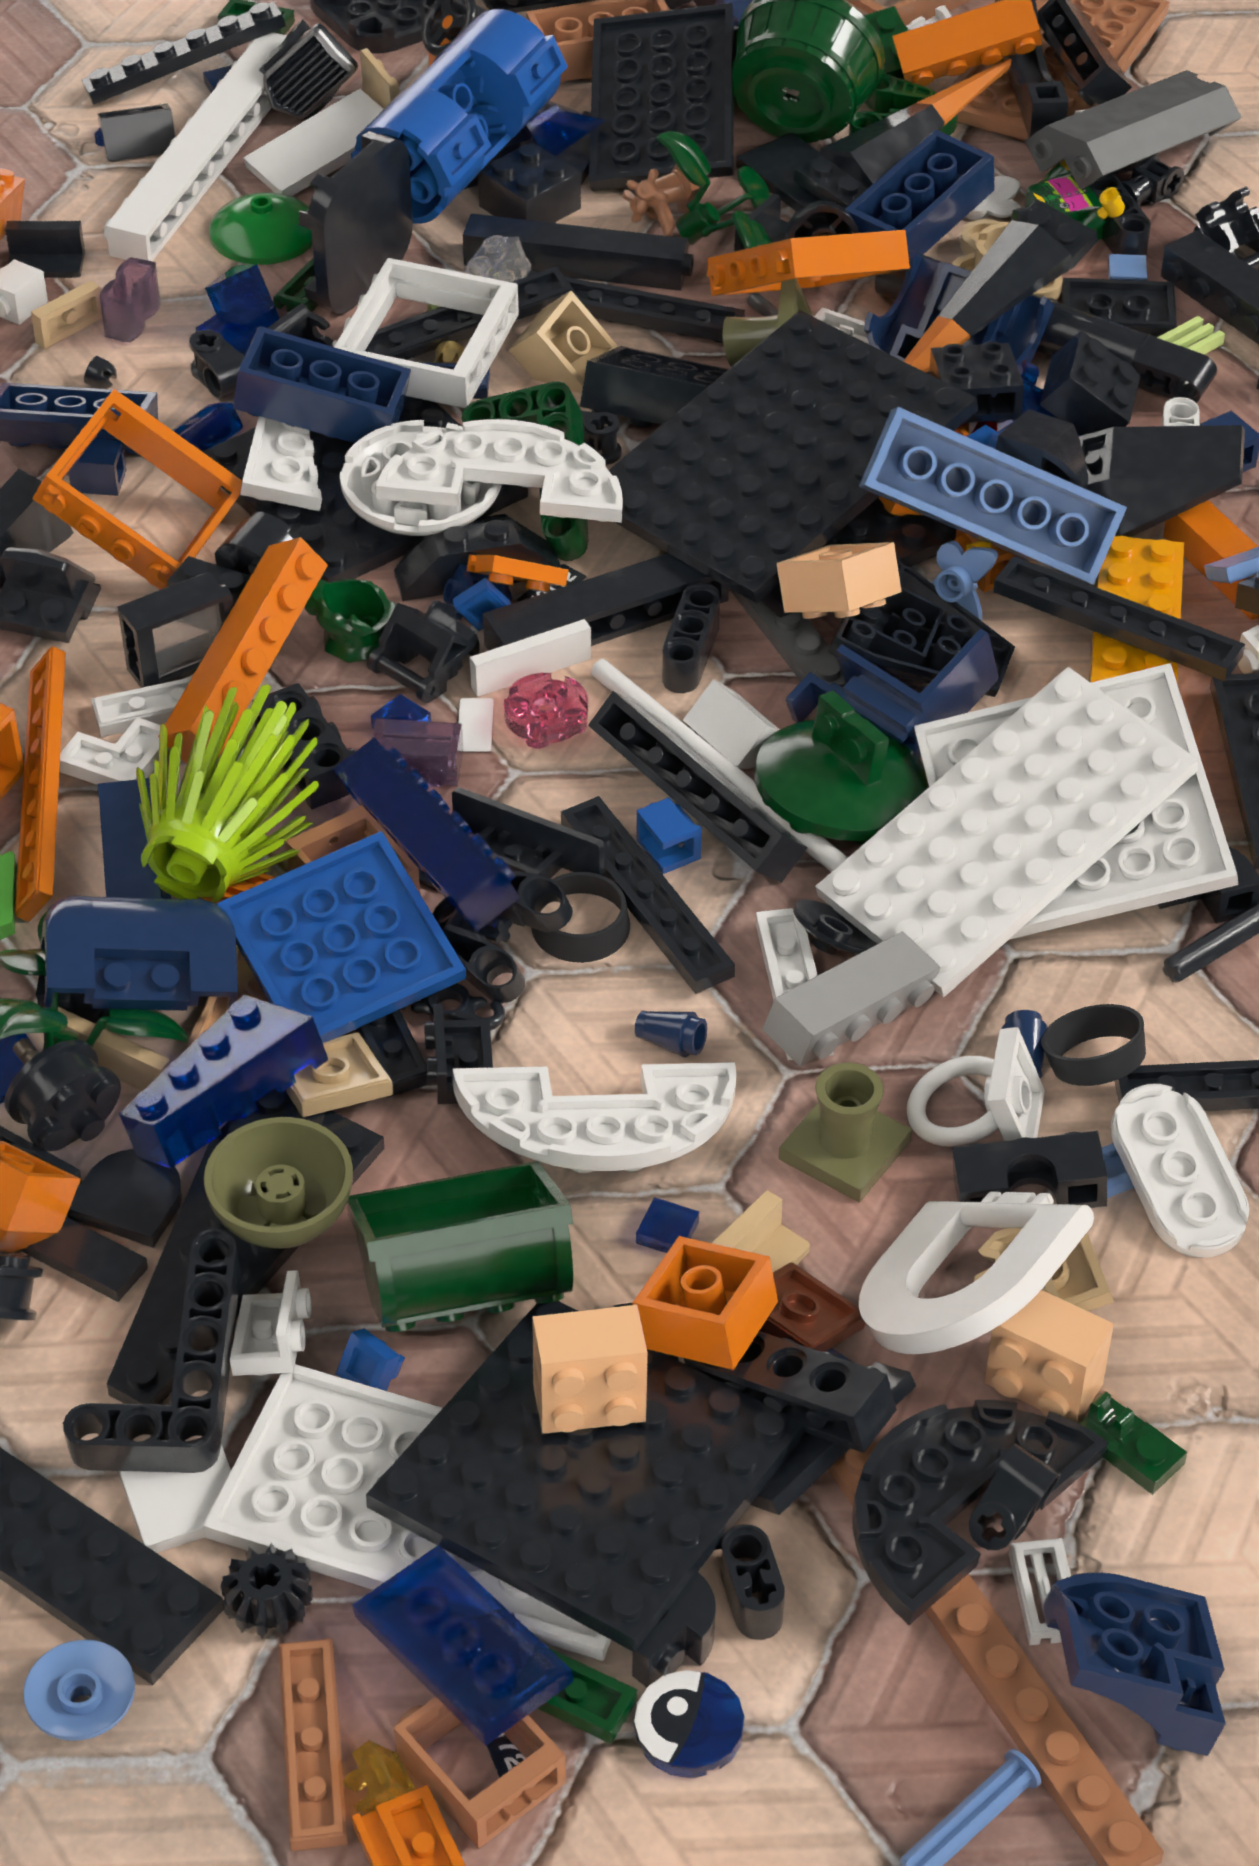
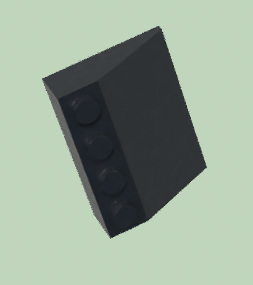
(643, 384)

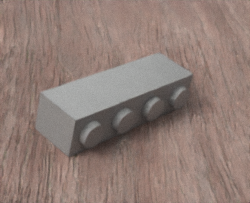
(851, 999)

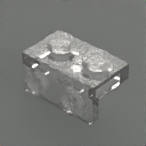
(499, 259)

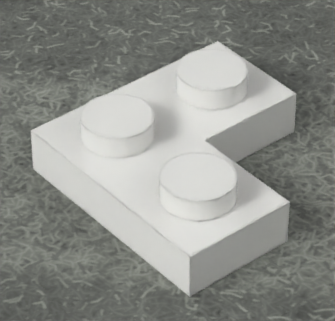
(109, 762)

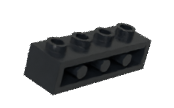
(1082, 52)

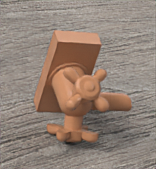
(658, 194)

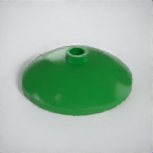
(260, 229)

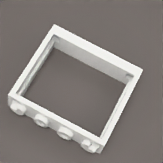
(442, 288)

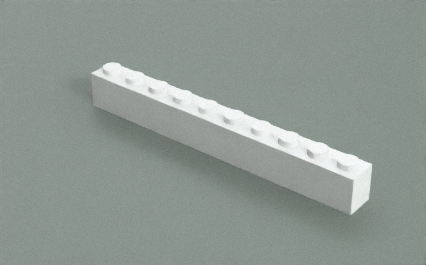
(193, 158)

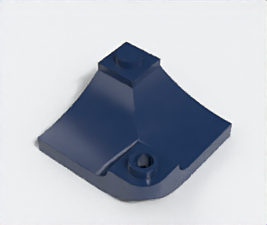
(1143, 1650)

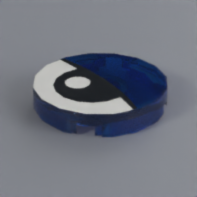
(689, 1723)

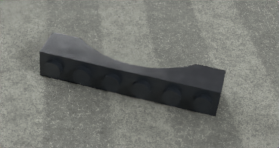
(1037, 94)

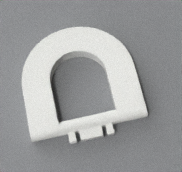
(922, 1325)

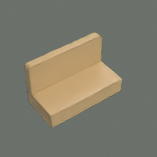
(762, 1233)

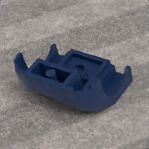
(924, 295)
(139, 952)

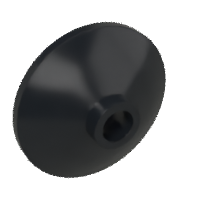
(830, 928)

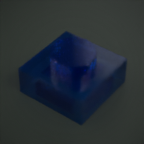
(401, 709)

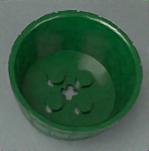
(809, 47)

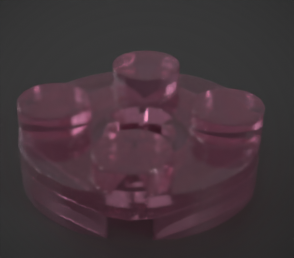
(540, 727)

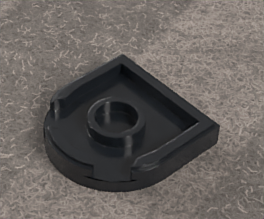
(128, 1197)

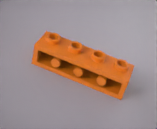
(967, 41)

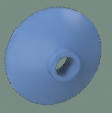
(75, 1671)

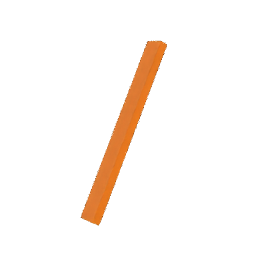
(40, 785)

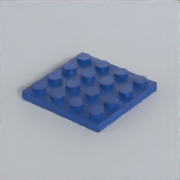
(343, 938)

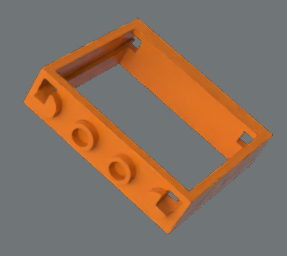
(810, 260)
(162, 449)

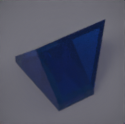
(559, 129)
(242, 297)

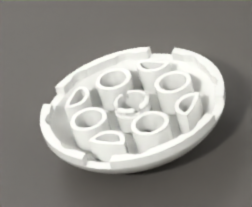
(366, 462)

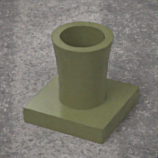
(745, 333)
(844, 1135)

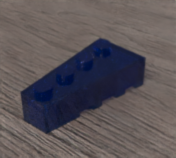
(221, 1078)

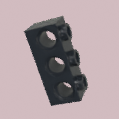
(327, 753)

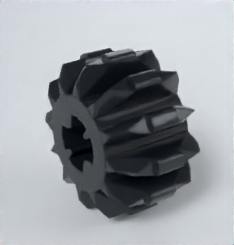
(266, 1590)

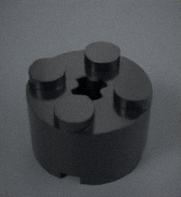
(250, 540)

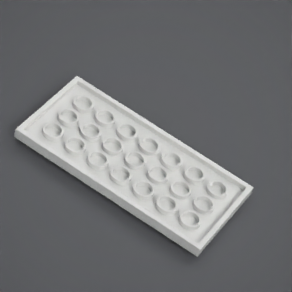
(1009, 827)
(307, 1486)

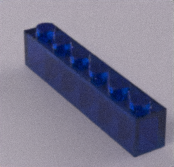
(427, 834)

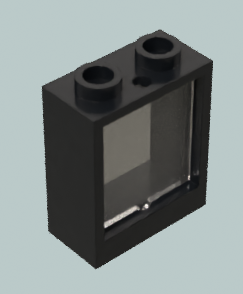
(173, 628)

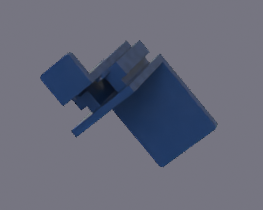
(895, 706)

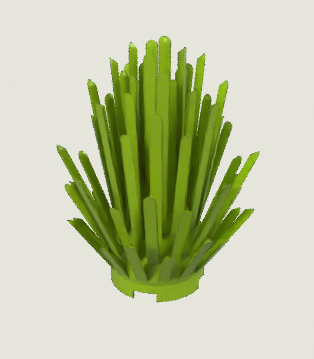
(219, 816)

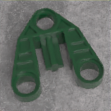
(890, 97)

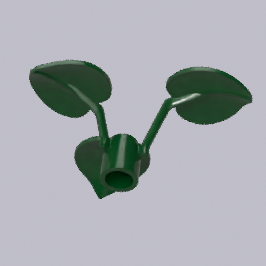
(703, 218)
(25, 1016)

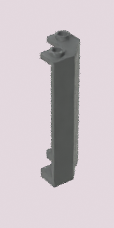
(1134, 127)

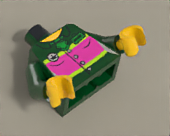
(1062, 193)

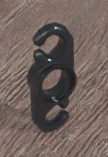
(466, 1011)

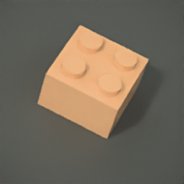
(839, 579)
(1050, 1356)
(589, 1369)

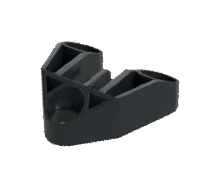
(487, 961)

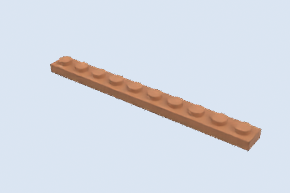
(1031, 1714)

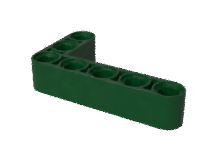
(554, 407)

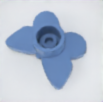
(961, 573)

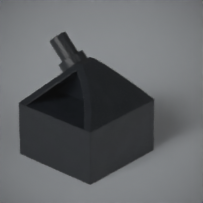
(1046, 445)

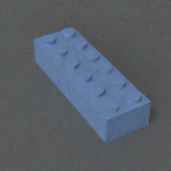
(992, 496)

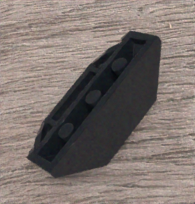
(437, 556)

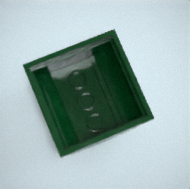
(463, 1244)

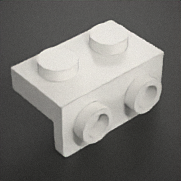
(271, 1330)

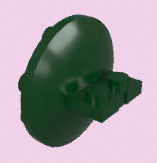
(837, 774)

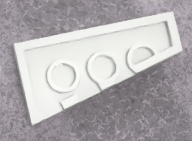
(282, 466)

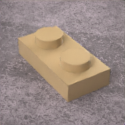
(67, 314)

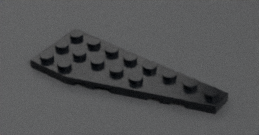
(149, 1352)

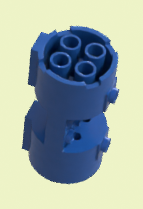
(469, 105)

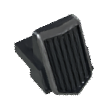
(306, 71)
(44, 594)

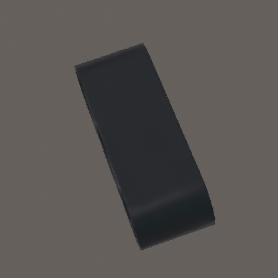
(691, 638)

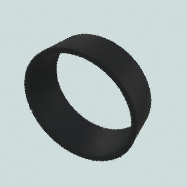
(590, 946)
(1093, 1023)

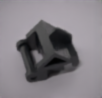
(1232, 224)
(429, 634)

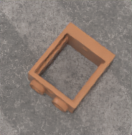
(346, 830)
(502, 1800)

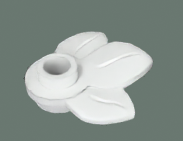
(1000, 201)

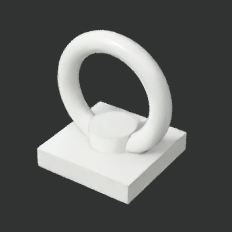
(1010, 1093)

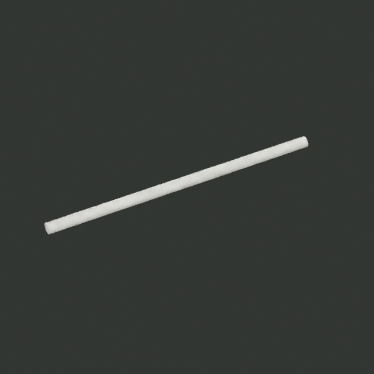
(616, 681)

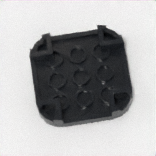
(376, 24)
(359, 221)

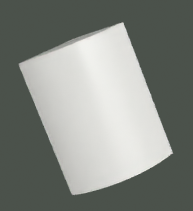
(730, 724)

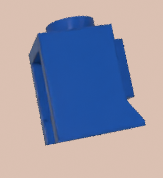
(668, 835)

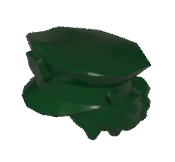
(352, 616)

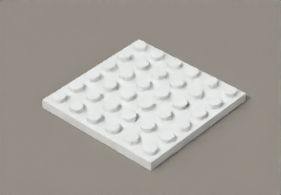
(1164, 857)

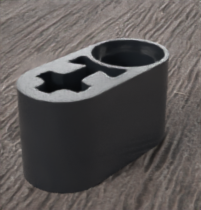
(745, 1578)

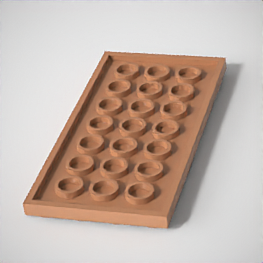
(1122, 27)

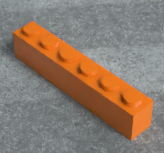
(248, 638)

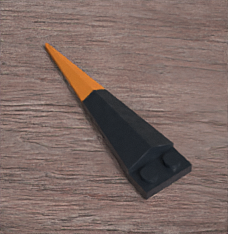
(860, 159)
(1019, 263)

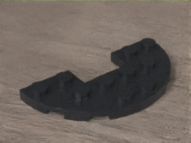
(930, 1474)

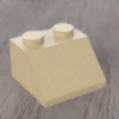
(561, 343)

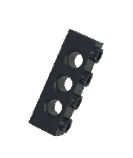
(823, 1391)

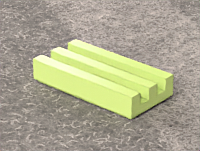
(1192, 332)

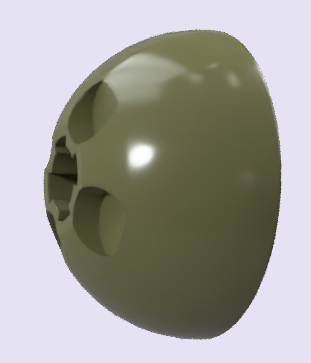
(279, 1181)

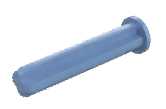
(974, 1812)

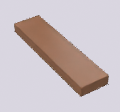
(312, 1745)

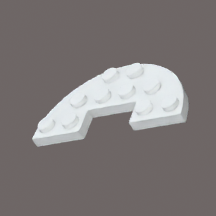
(509, 454)
(599, 1132)

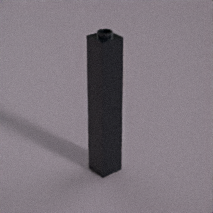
(589, 251)

